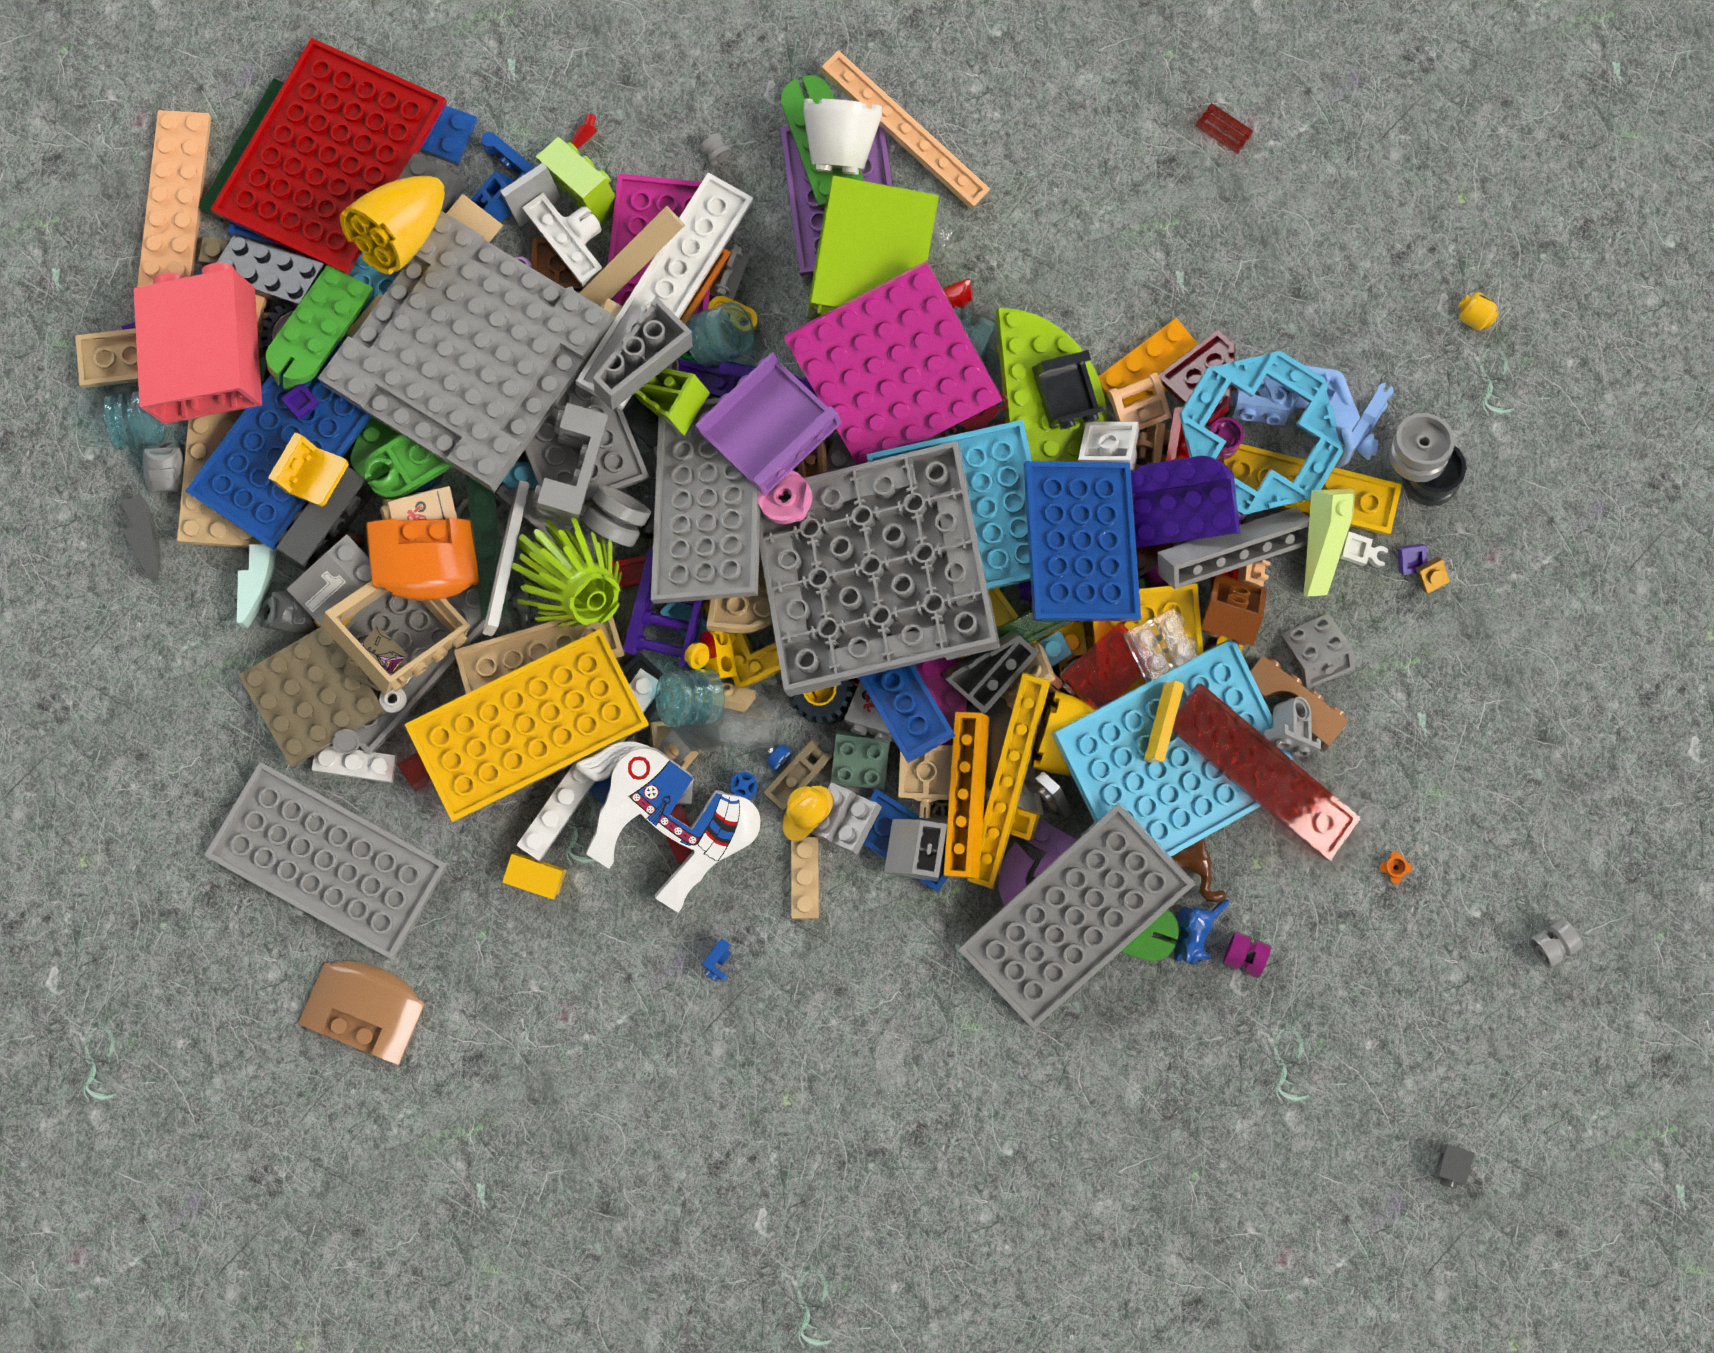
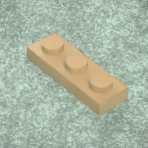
(805, 879)

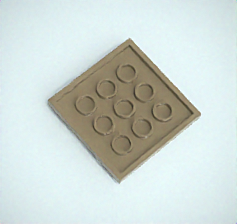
(309, 696)

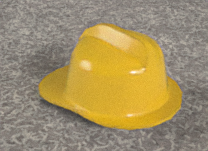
(806, 810)

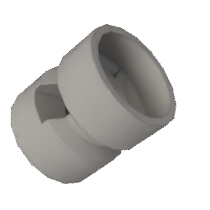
(1556, 943)

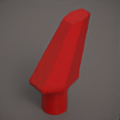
(584, 131)

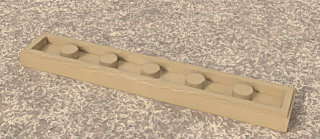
(633, 257)

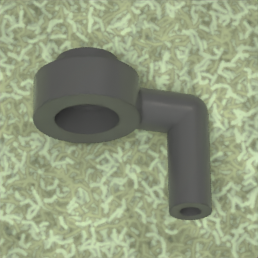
(524, 610)

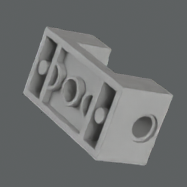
(582, 430)

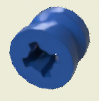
(742, 781)

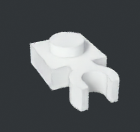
(1359, 550)

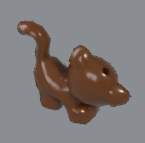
(1198, 861)

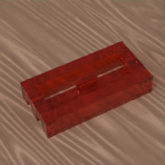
(1228, 119)

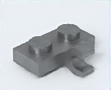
(1051, 792)

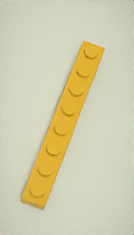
(1010, 776)

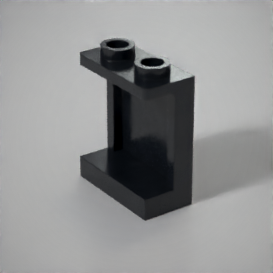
(1067, 390)

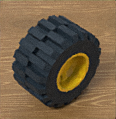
(826, 704)

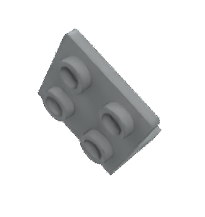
(1320, 650)

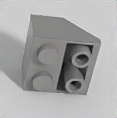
(915, 849)

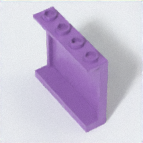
(767, 424)

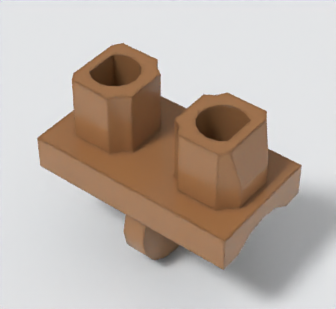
(1152, 443)

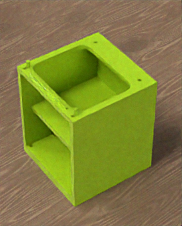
(867, 239)

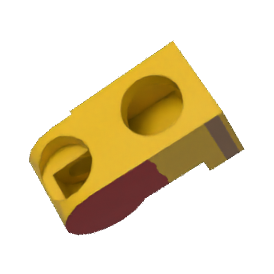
(720, 653)

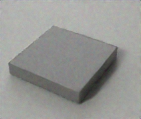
(528, 188)

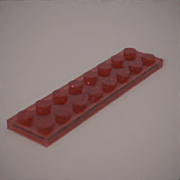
(1264, 772)

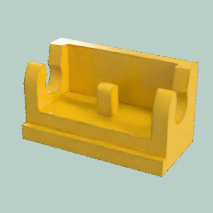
(534, 876)

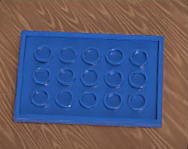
(1081, 541)

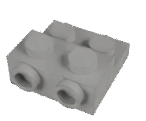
(848, 819)

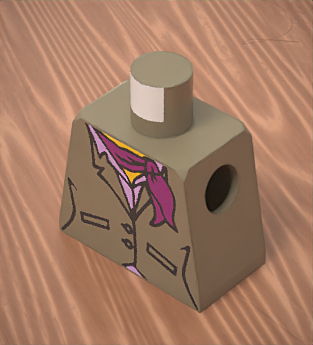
(385, 652)

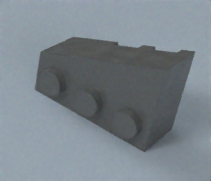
(989, 673)

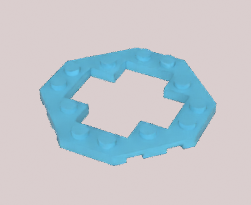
(1316, 419)

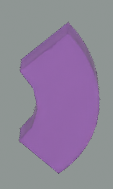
(1013, 873)

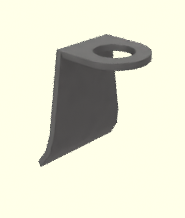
(691, 739)

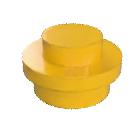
(697, 655)

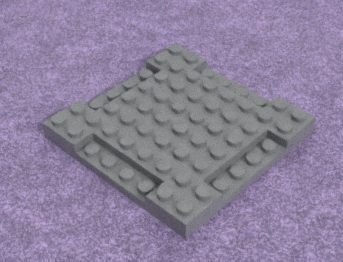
(467, 352)
(877, 572)

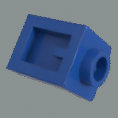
(718, 955)

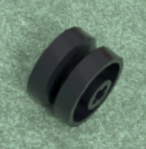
(1441, 488)

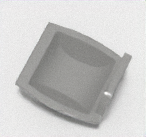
(163, 467)

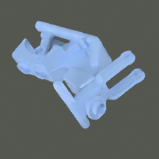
(1276, 409)

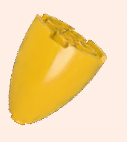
(394, 221)
(1065, 711)

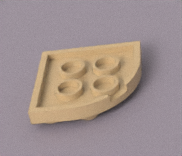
(741, 613)

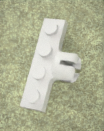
(567, 236)

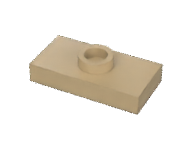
(737, 697)

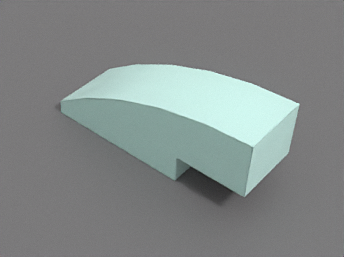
(254, 583)

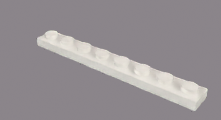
(574, 786)

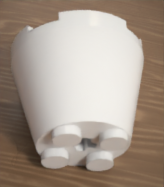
(840, 133)

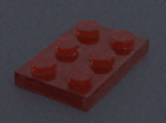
(1103, 669)

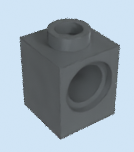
(1453, 1165)

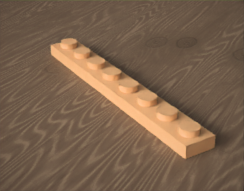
(906, 130)

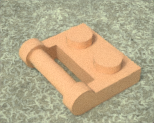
(1144, 411)

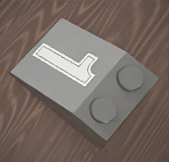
(332, 578)

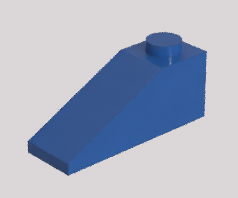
(490, 198)

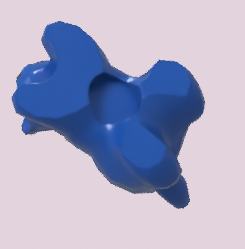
(1195, 927)

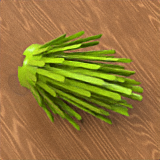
(583, 590)

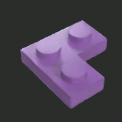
(1050, 842)

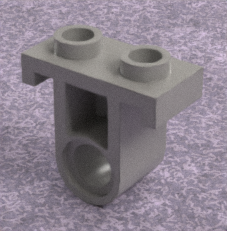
(1293, 728)

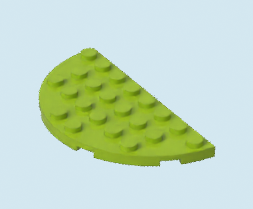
(1023, 343)

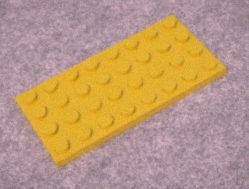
(526, 725)

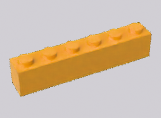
(967, 795)

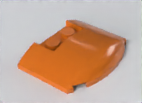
(422, 557)

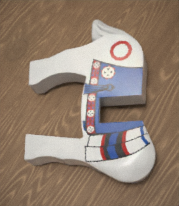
(651, 785)

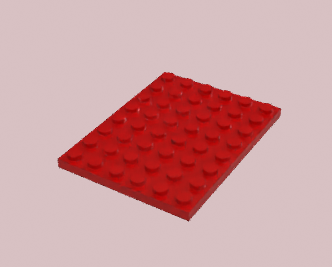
(322, 147)

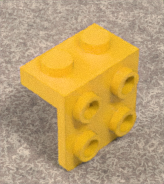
(308, 471)

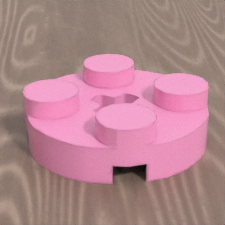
(793, 509)

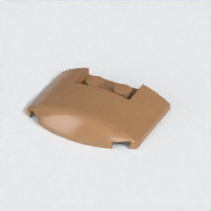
(363, 1009)

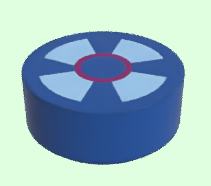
(779, 757)

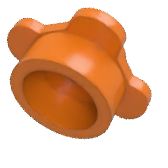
(1403, 867)

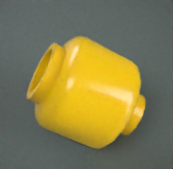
(1478, 311)

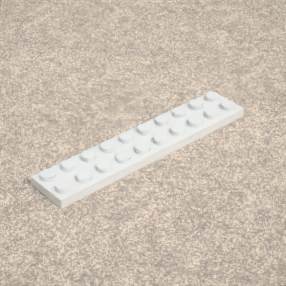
(678, 266)

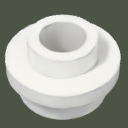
(393, 707)

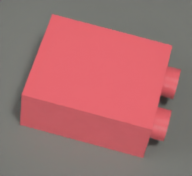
(197, 344)

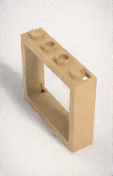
(364, 596)

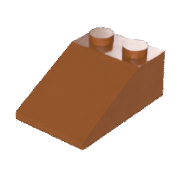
(1234, 610)

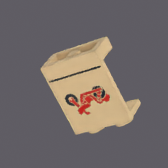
(427, 505)

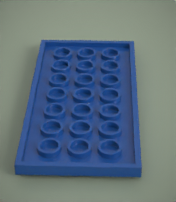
(237, 472)

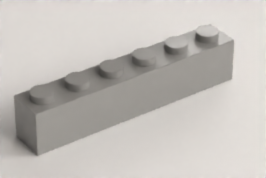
(1221, 554)

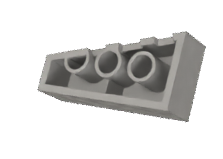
(643, 354)

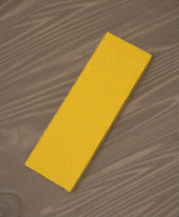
(1164, 722)

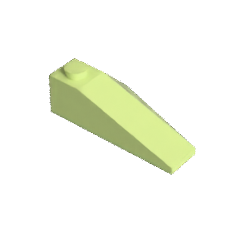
(1328, 527)

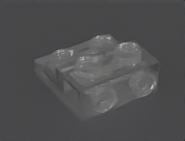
(1161, 644)

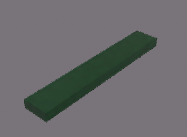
(239, 148)

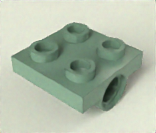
(859, 760)

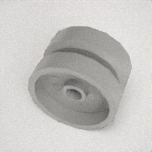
(1421, 447)
(616, 515)

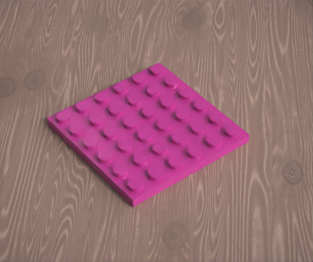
(894, 364)

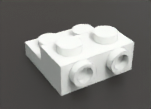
(1110, 442)

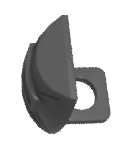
(286, 614)

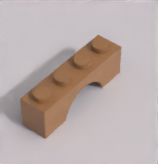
(1273, 681)

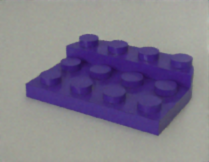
(1183, 501)

